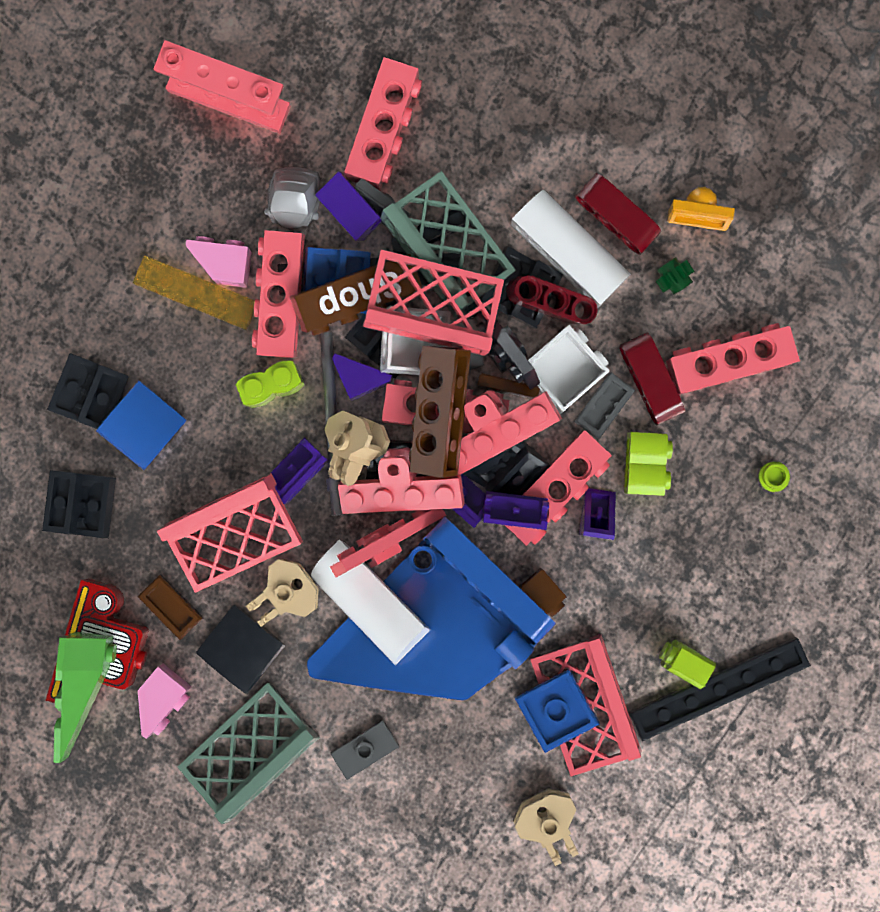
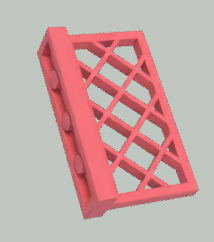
(433, 330)
(219, 509)
(613, 704)

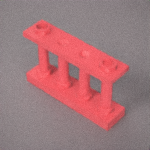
(222, 86)

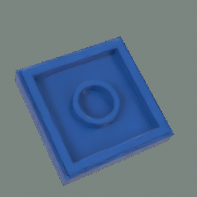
(557, 710)

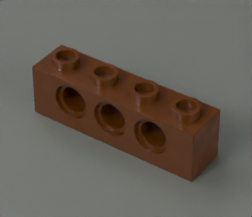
(451, 399)

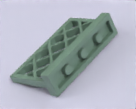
(413, 242)
(259, 777)

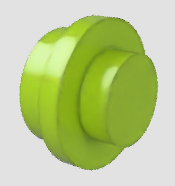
(774, 476)

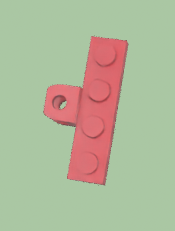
(499, 429)
(400, 489)
(384, 541)

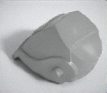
(293, 197)

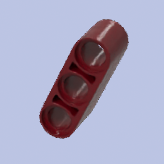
(618, 213)
(565, 305)
(652, 378)

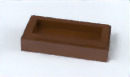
(506, 386)
(170, 607)

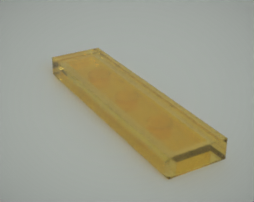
(195, 292)

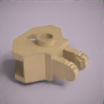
(353, 445)
(284, 593)
(548, 824)

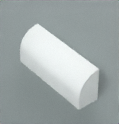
(569, 248)
(370, 605)

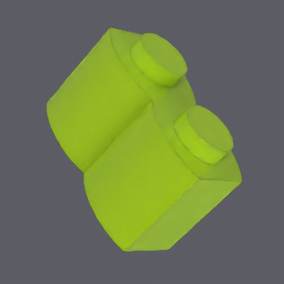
(262, 388)
(647, 463)
(686, 663)

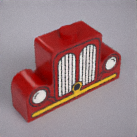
(94, 614)

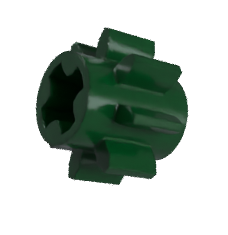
(675, 276)

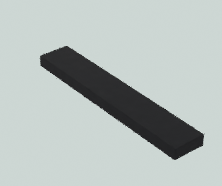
(720, 689)

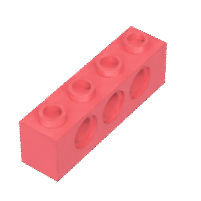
(390, 78)
(270, 246)
(780, 353)
(396, 399)
(595, 459)

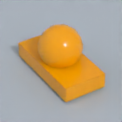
(701, 211)

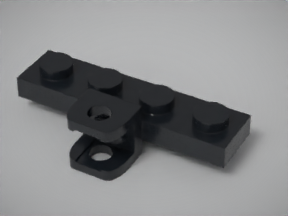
(506, 349)

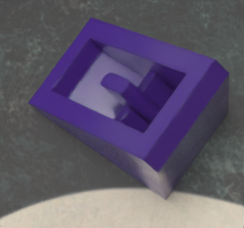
(359, 378)
(598, 514)

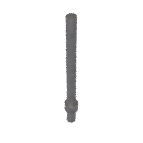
(330, 410)

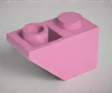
(224, 263)
(158, 697)

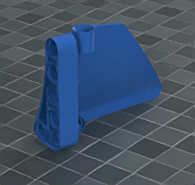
(474, 619)

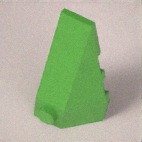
(81, 667)

